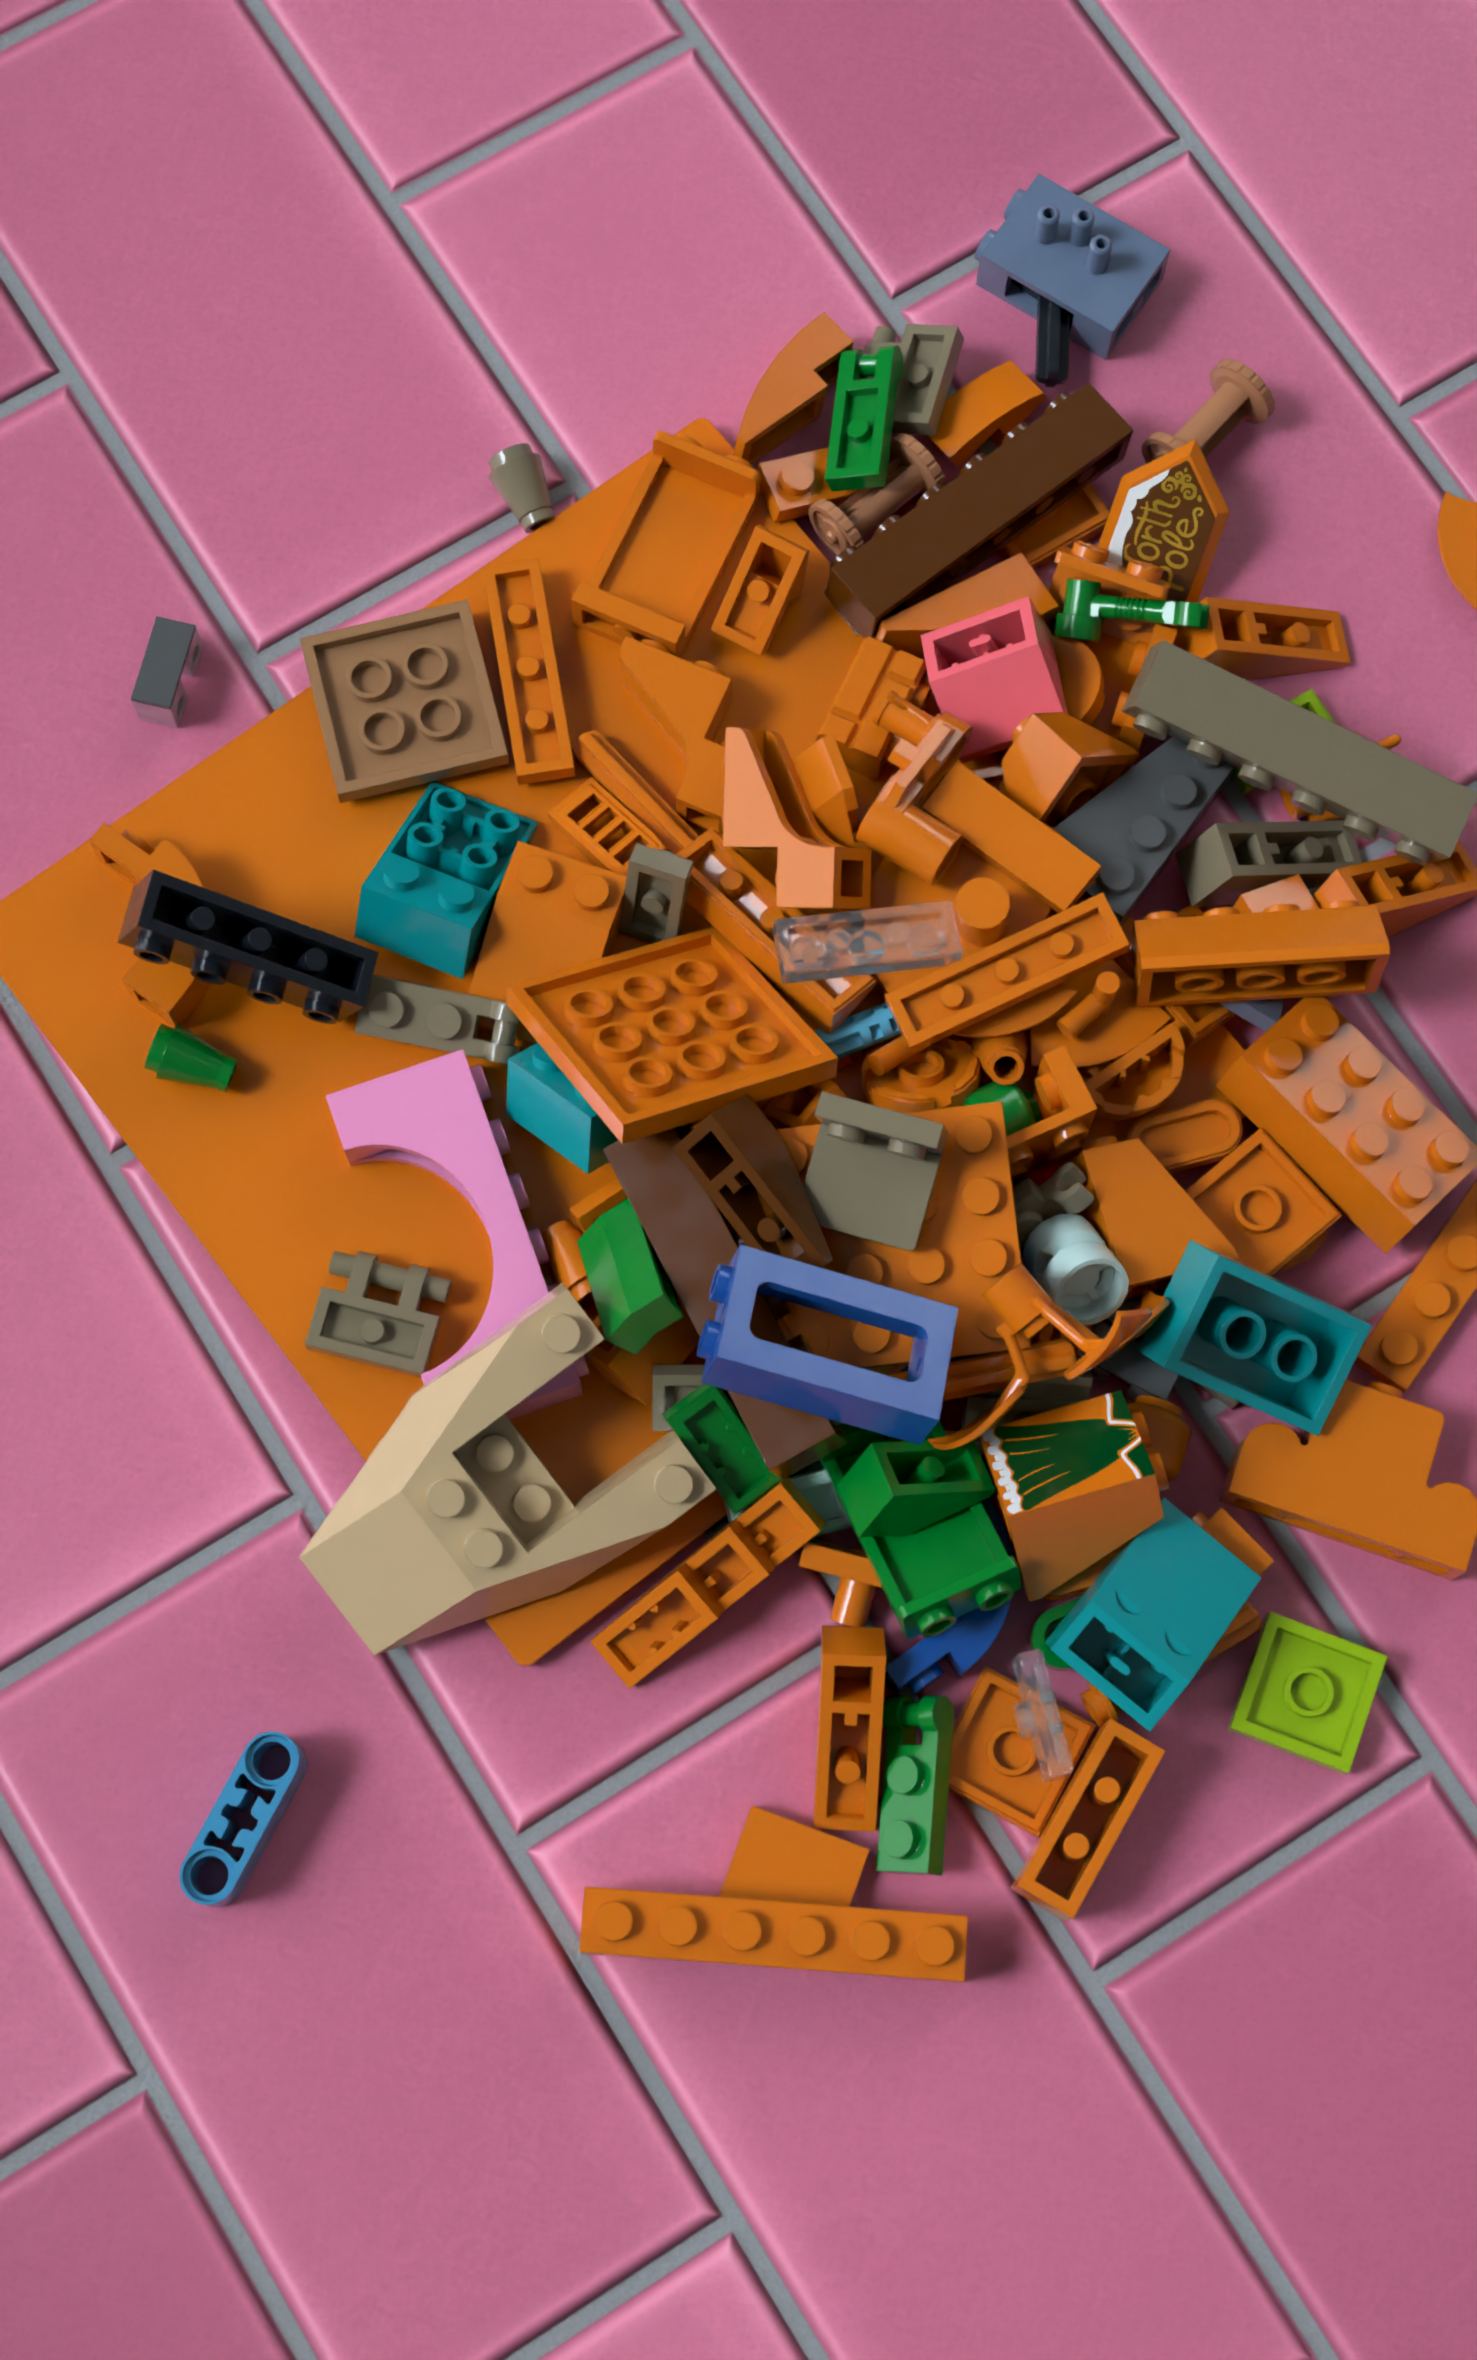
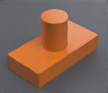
(856, 1581)

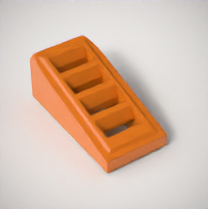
(621, 819)

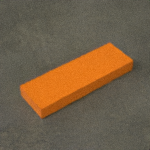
(1012, 839)

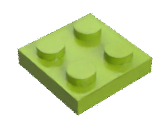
(1307, 1693)

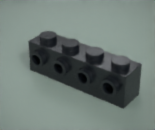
(247, 947)

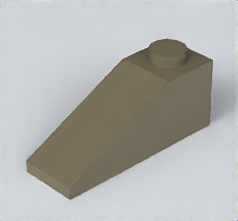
(1254, 854)

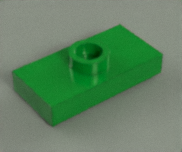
(721, 1446)

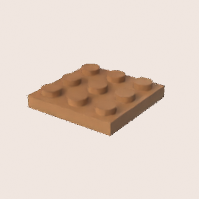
(404, 701)

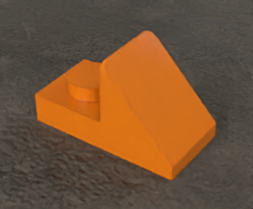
(761, 588)

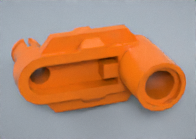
(925, 756)

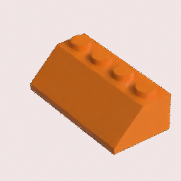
(1258, 954)

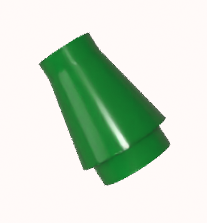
(188, 1059)

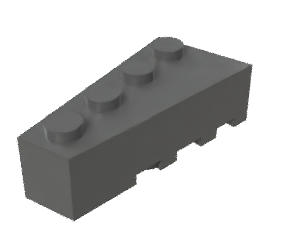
(1143, 821)

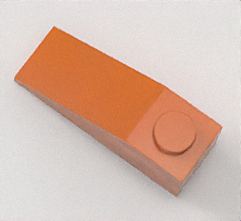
(980, 593)
(1266, 639)
(1403, 889)
(849, 1728)

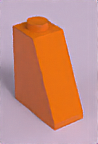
(1143, 1212)

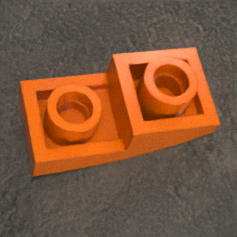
(987, 403)

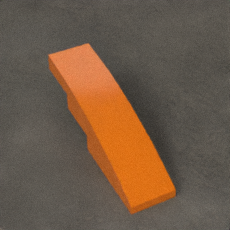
(708, 1582)

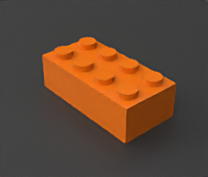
(1349, 1120)

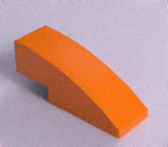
(792, 389)

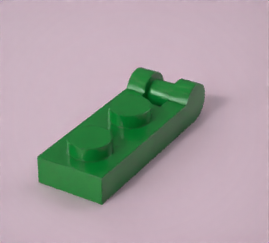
(863, 418)
(915, 1785)

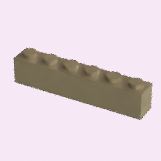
(1299, 753)

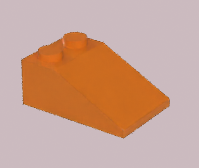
(544, 920)

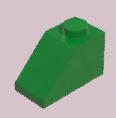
(911, 1486)

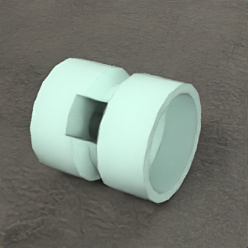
(1076, 1268)

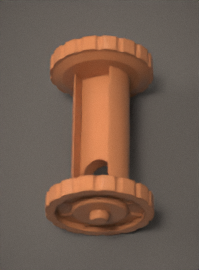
(1236, 397)
(909, 474)

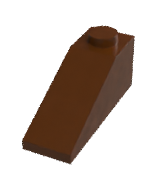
(754, 1182)

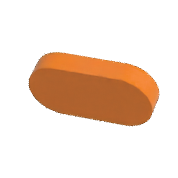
(1190, 1134)

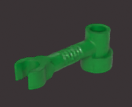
(1087, 608)

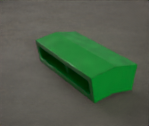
(627, 1279)

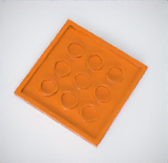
(670, 1033)
(961, 1250)

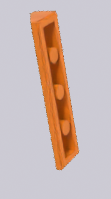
(743, 909)

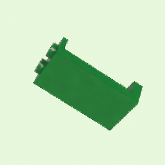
(939, 1568)

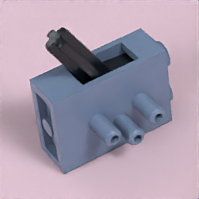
(1069, 271)

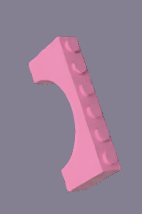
(438, 1123)

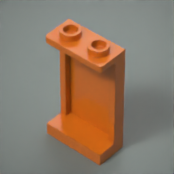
(669, 545)

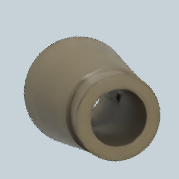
(523, 485)

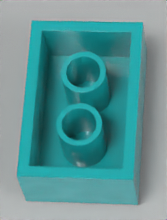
(1254, 1338)

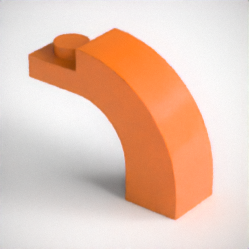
(161, 988)

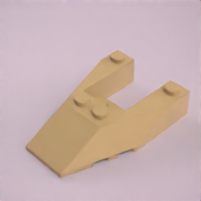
(463, 1512)

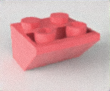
(994, 673)

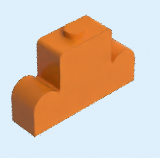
(1361, 1481)

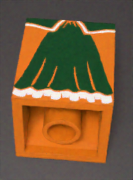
(1073, 1486)

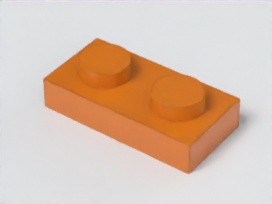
(796, 484)

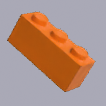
(1088, 1820)

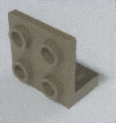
(873, 1170)

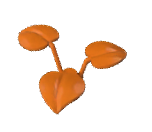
(1028, 1309)

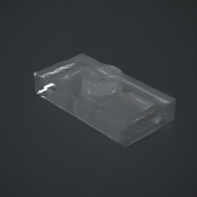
(1039, 1716)

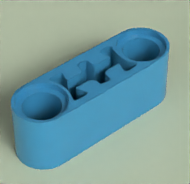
(219, 1823)

